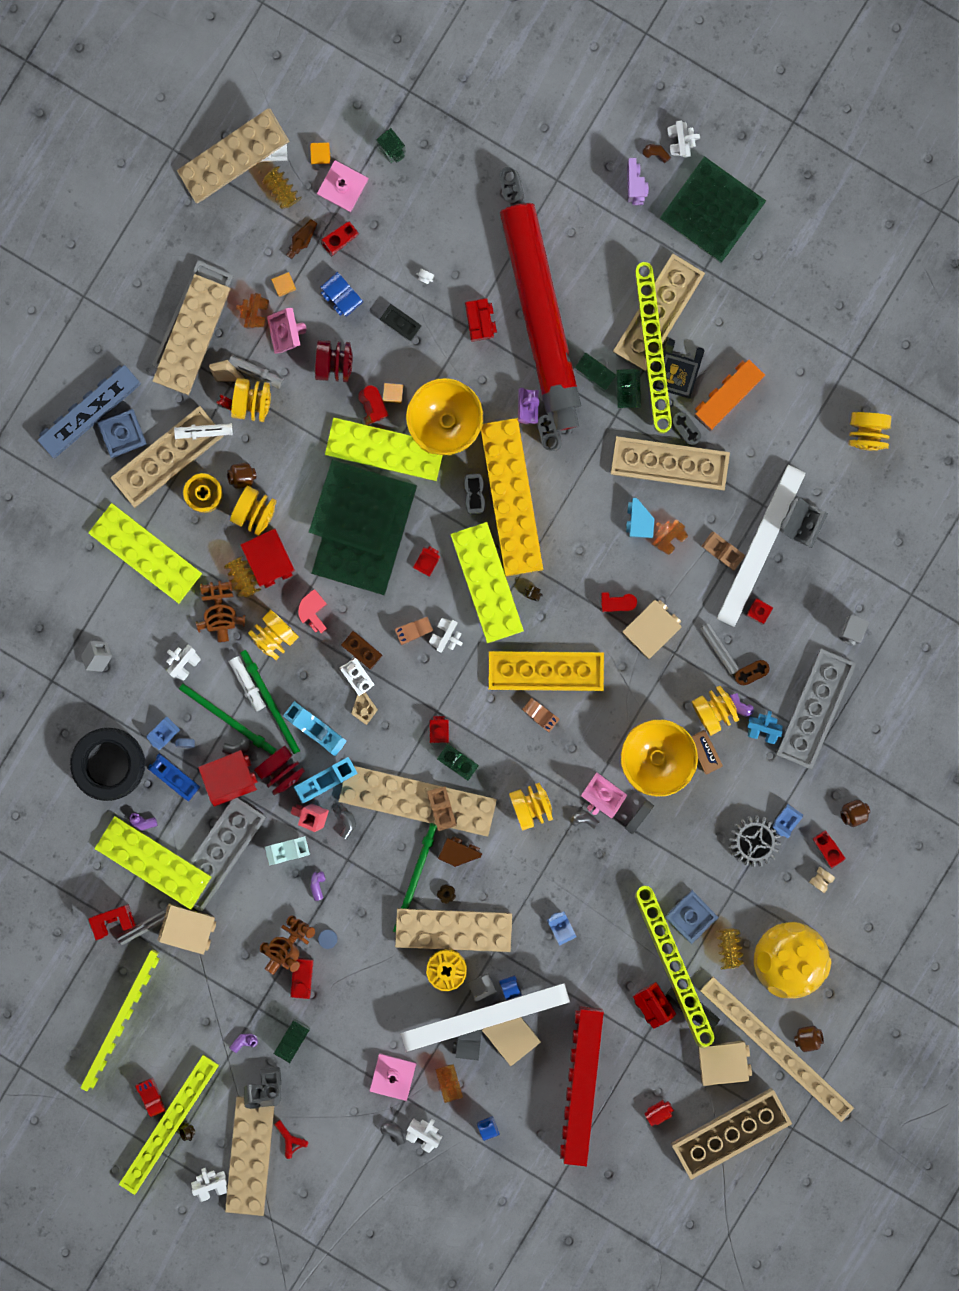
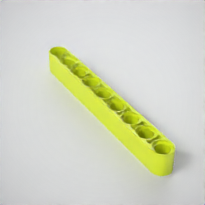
(653, 338)
(674, 956)

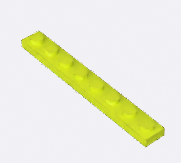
(124, 1013)
(169, 1124)

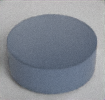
(185, 743)
(327, 939)

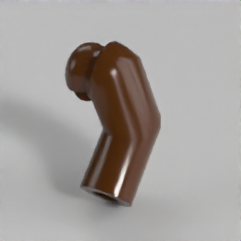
(657, 150)

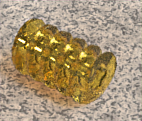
(280, 188)
(242, 578)
(730, 948)

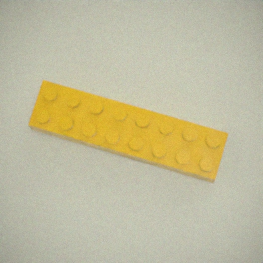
(511, 497)

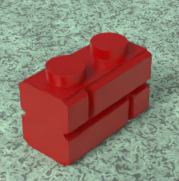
(479, 319)
(302, 979)
(654, 1005)

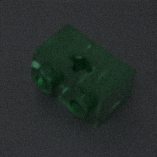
(391, 146)
(595, 372)
(628, 388)
(457, 762)
(292, 1040)

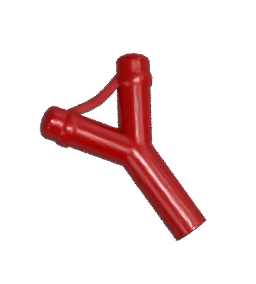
(289, 1139)

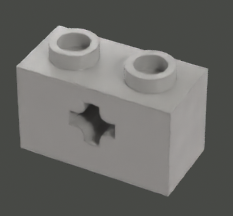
(853, 630)

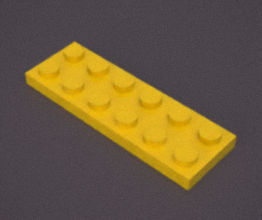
(546, 671)

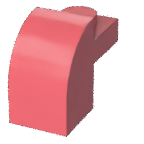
(309, 607)

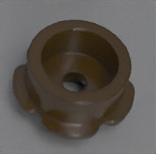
(533, 593)
(451, 893)
(186, 1132)

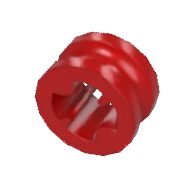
(225, 402)

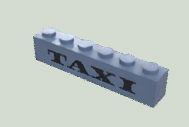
(89, 411)

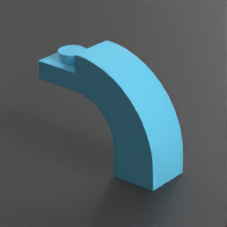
(314, 728)
(325, 780)

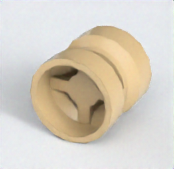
(822, 880)

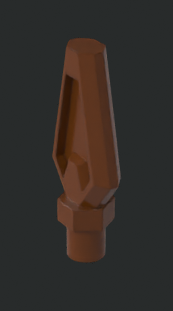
(301, 238)

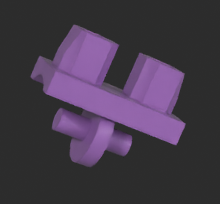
(528, 406)

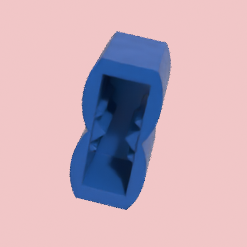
(341, 294)

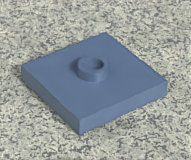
(122, 433)
(691, 917)

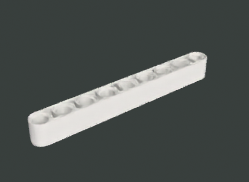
(760, 546)
(485, 1017)

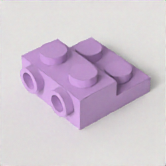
(637, 187)

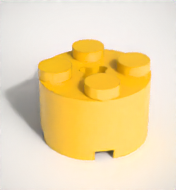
(211, 500)

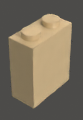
(652, 628)
(187, 929)
(512, 1039)
(724, 1063)

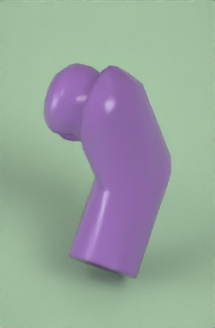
(742, 709)
(141, 823)
(315, 885)
(244, 1040)

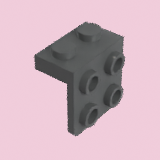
(803, 522)

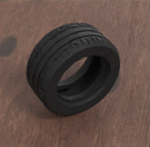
(79, 763)

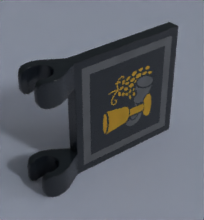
(680, 371)

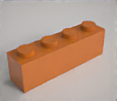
(729, 395)

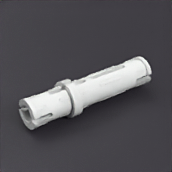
(203, 431)
(247, 684)

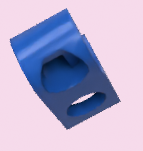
(510, 987)
(488, 1128)

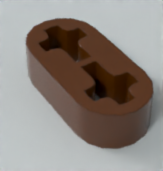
(749, 668)

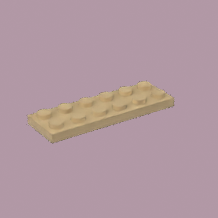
(233, 155)
(673, 292)
(191, 334)
(163, 460)
(670, 463)
(453, 930)
(249, 1159)

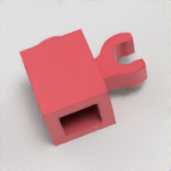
(311, 816)

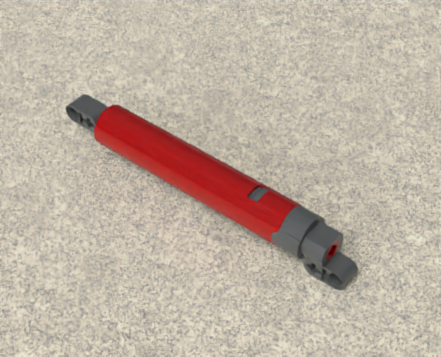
(540, 312)

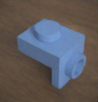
(162, 733)
(787, 821)
(561, 928)

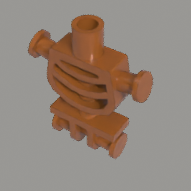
(221, 629)
(277, 952)

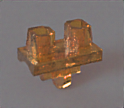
(255, 302)
(667, 533)
(449, 1083)

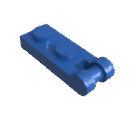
(174, 778)

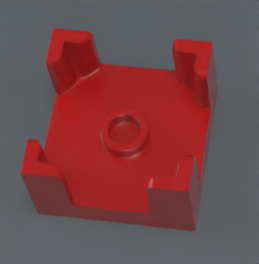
(98, 925)

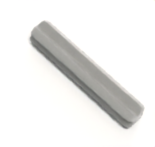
(719, 649)
(141, 928)

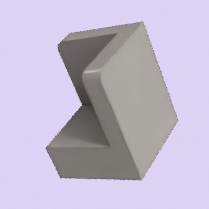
(96, 656)
(482, 987)

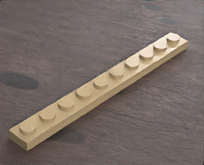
(777, 1049)

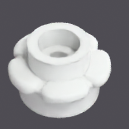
(425, 276)

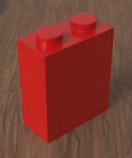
(268, 558)
(228, 778)

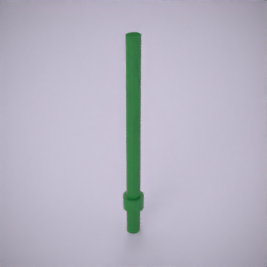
(252, 669)
(258, 740)
(427, 842)

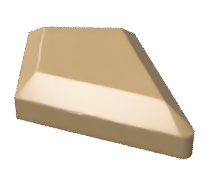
(225, 372)
(364, 708)

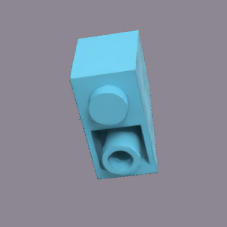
(641, 521)

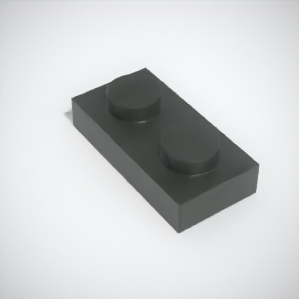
(400, 322)

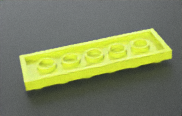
(381, 449)
(145, 553)
(487, 582)
(153, 862)

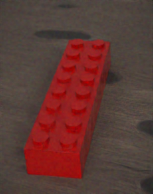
(583, 1085)

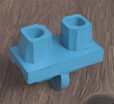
(765, 724)

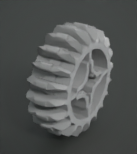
(739, 835)

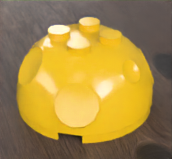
(444, 416)
(659, 758)
(791, 960)

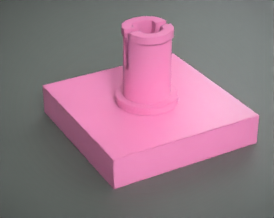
(342, 186)
(285, 330)
(603, 796)
(393, 1077)

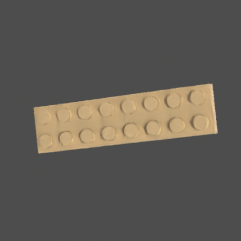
(410, 800)

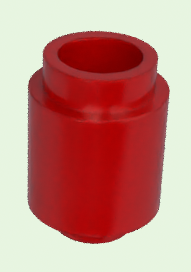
(659, 1112)

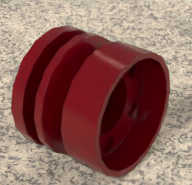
(333, 361)
(279, 770)

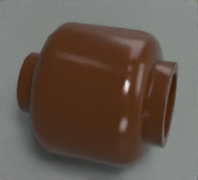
(241, 475)
(855, 813)
(809, 1038)

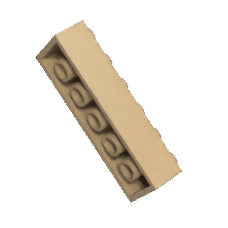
(731, 1133)

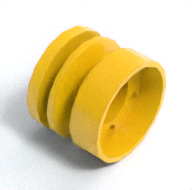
(250, 400)
(870, 430)
(253, 510)
(273, 635)
(715, 710)
(531, 806)
(446, 958)

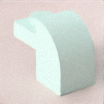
(287, 850)

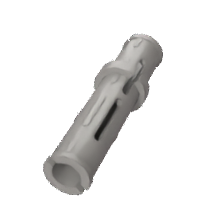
(257, 372)

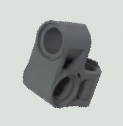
(256, 1095)

